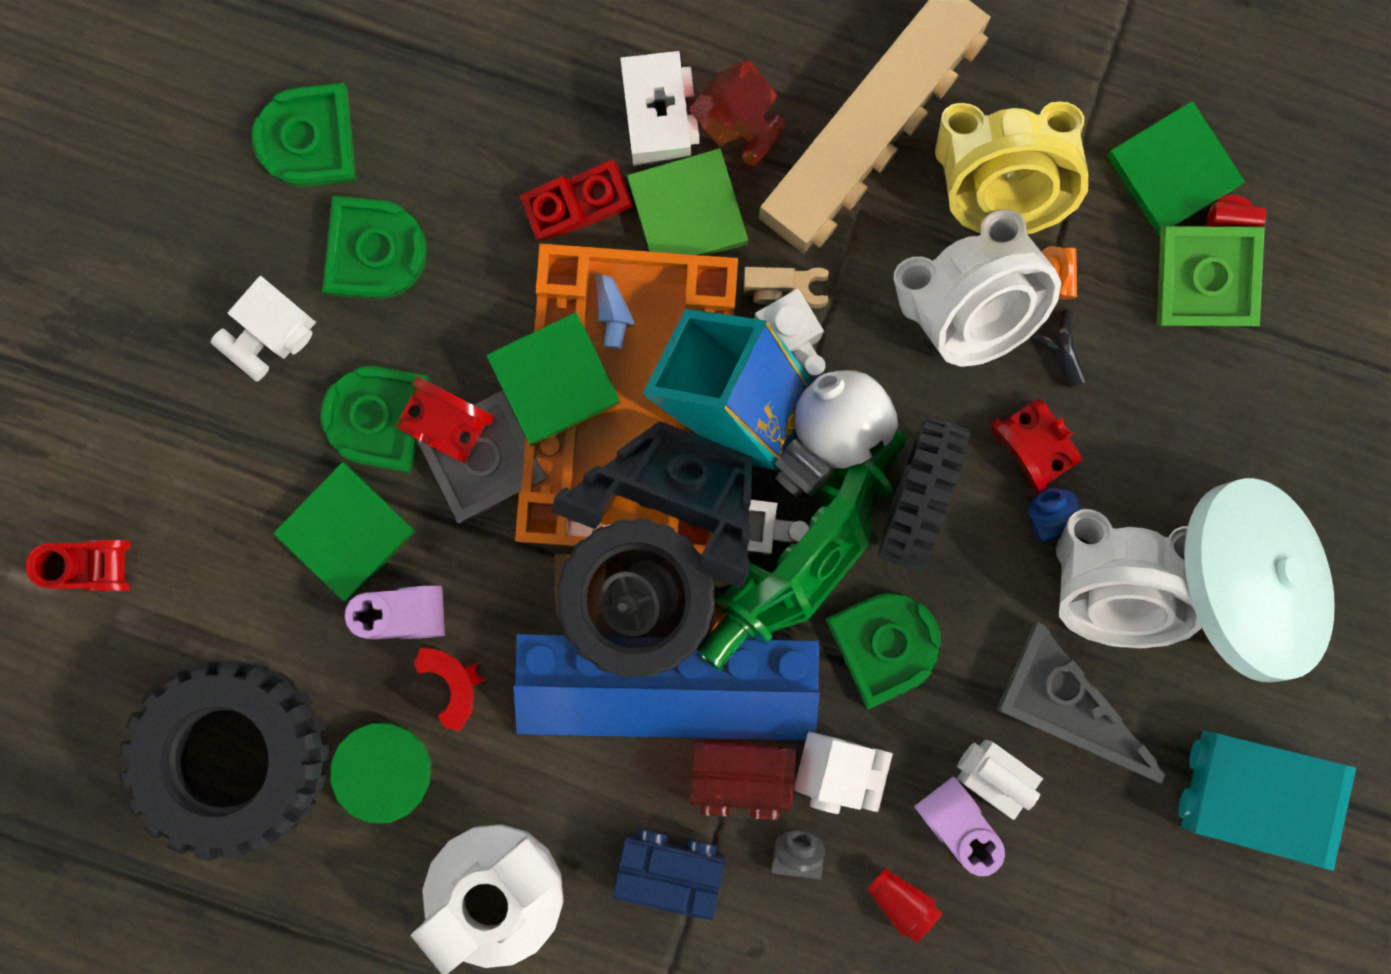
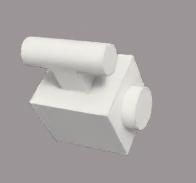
(268, 321)
(797, 329)
(766, 529)
(841, 774)
(999, 778)

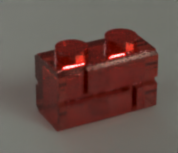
(742, 778)

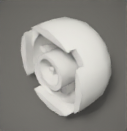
(844, 417)

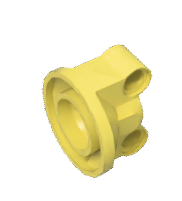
(1013, 163)

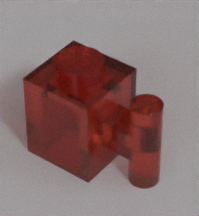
(735, 108)

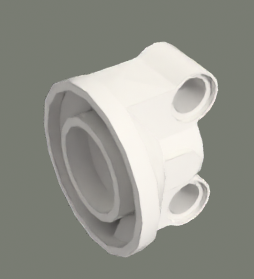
(980, 291)
(1124, 584)
(518, 868)

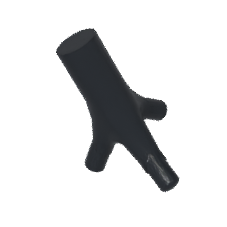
(1064, 350)

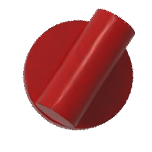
(1235, 212)

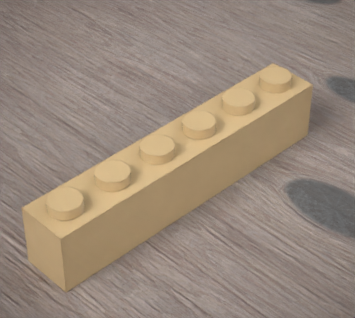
(872, 120)

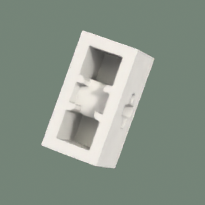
(654, 80)

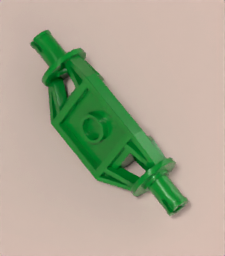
(812, 567)

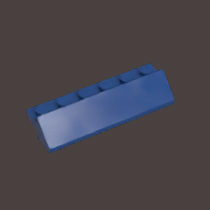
(757, 694)

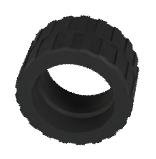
(574, 587)

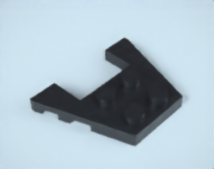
(681, 478)

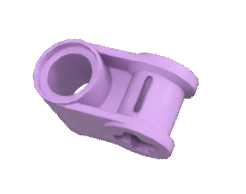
(406, 613)
(957, 822)

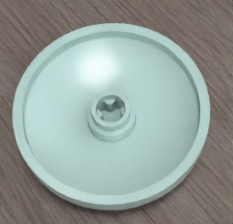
(1259, 580)

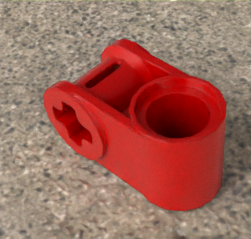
(88, 565)

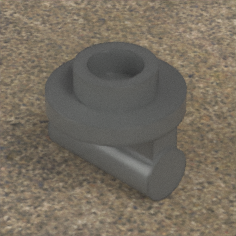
(802, 470)
(798, 855)

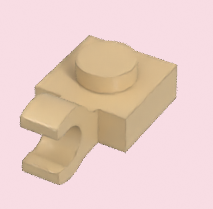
(774, 283)

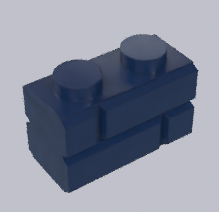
(670, 874)

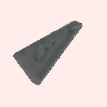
(1058, 699)

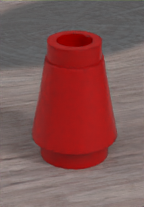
(904, 905)

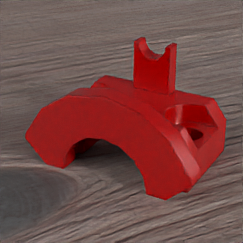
(443, 420)
(1037, 444)
(460, 682)

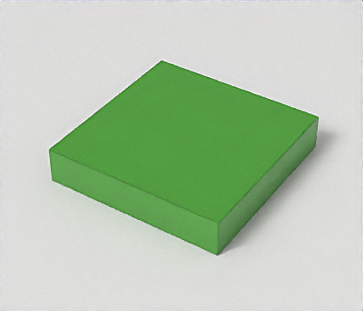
(688, 206)
(1210, 276)

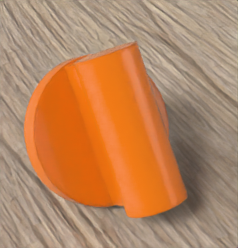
(1065, 264)

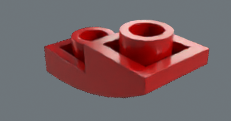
(576, 202)

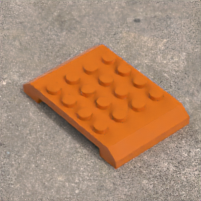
(656, 293)

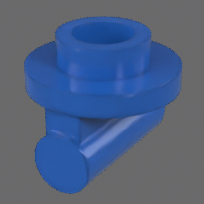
(1051, 512)

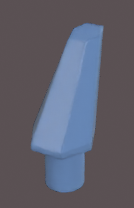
(612, 311)

